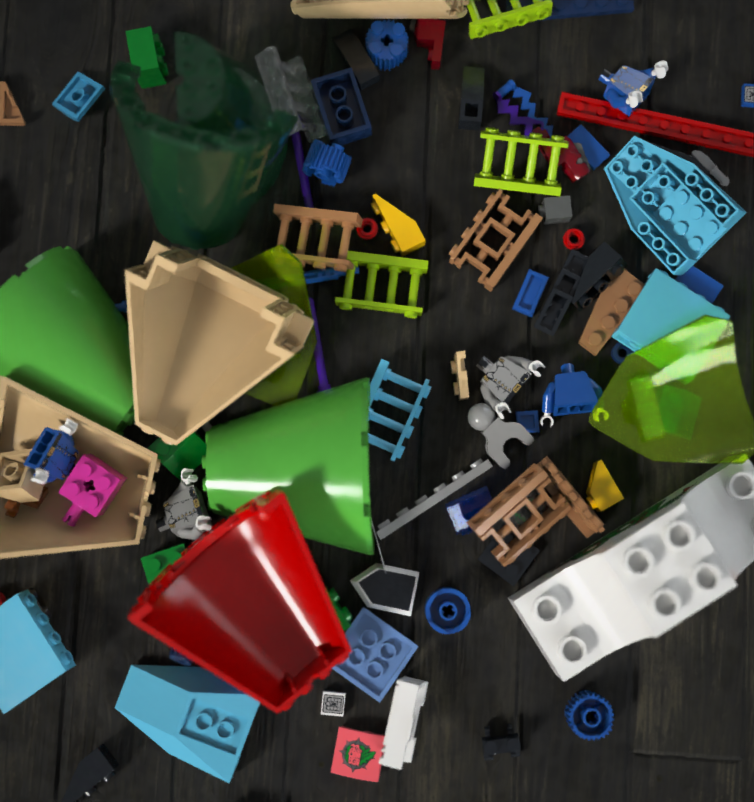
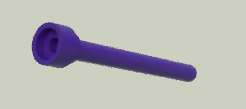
(300, 161)
(318, 353)

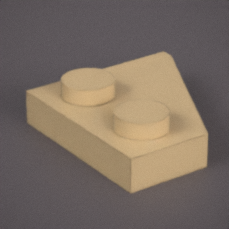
(458, 367)

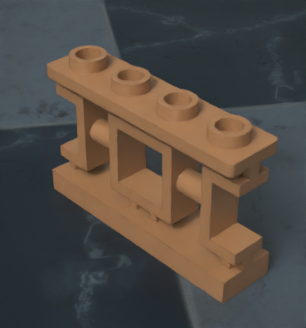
(508, 249)
(508, 503)

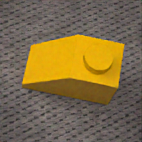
(601, 488)

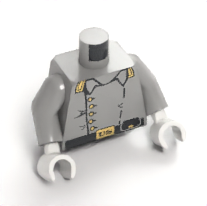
(505, 379)
(185, 510)

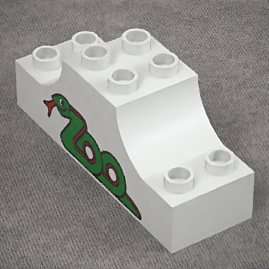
(644, 572)

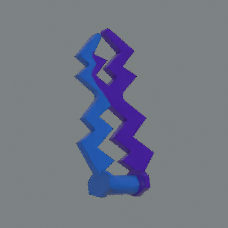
(530, 120)

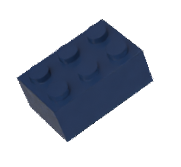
(341, 107)

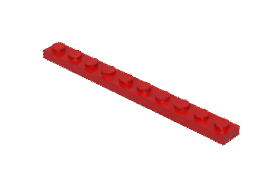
(657, 124)

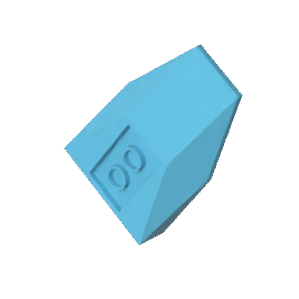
(670, 203)
(190, 714)

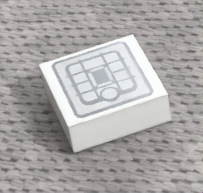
(333, 703)

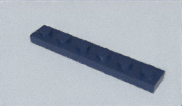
(581, 8)

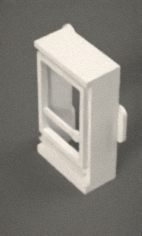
(402, 722)

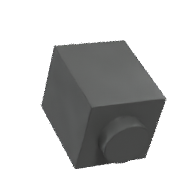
(555, 210)

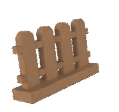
(581, 513)

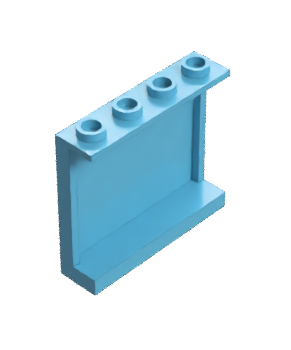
(661, 309)
(28, 651)

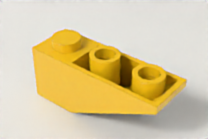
(401, 227)

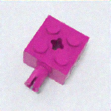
(80, 491)

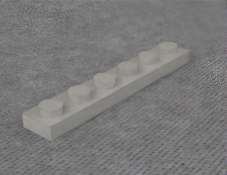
(425, 503)

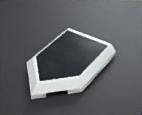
(389, 590)

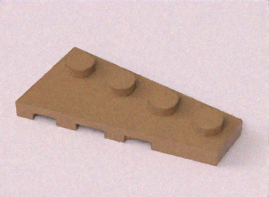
(609, 311)

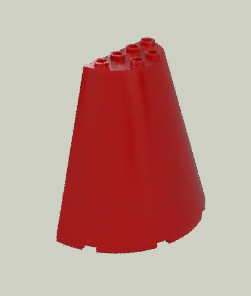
(249, 605)

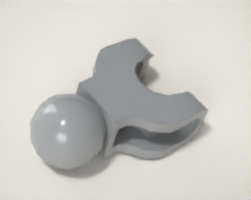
(496, 432)

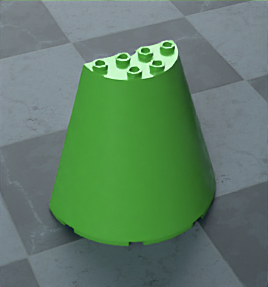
(67, 339)
(310, 452)

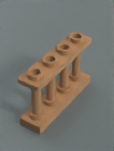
(327, 219)

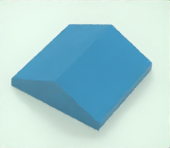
(78, 96)

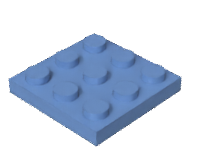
(376, 654)

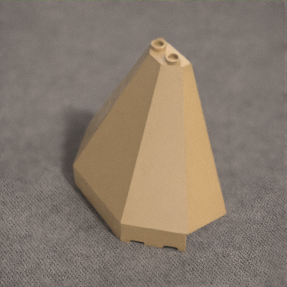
(201, 338)

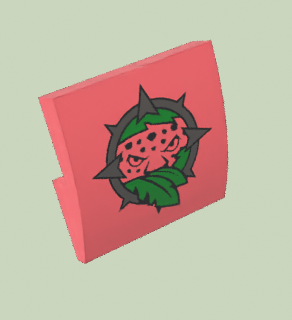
(358, 754)

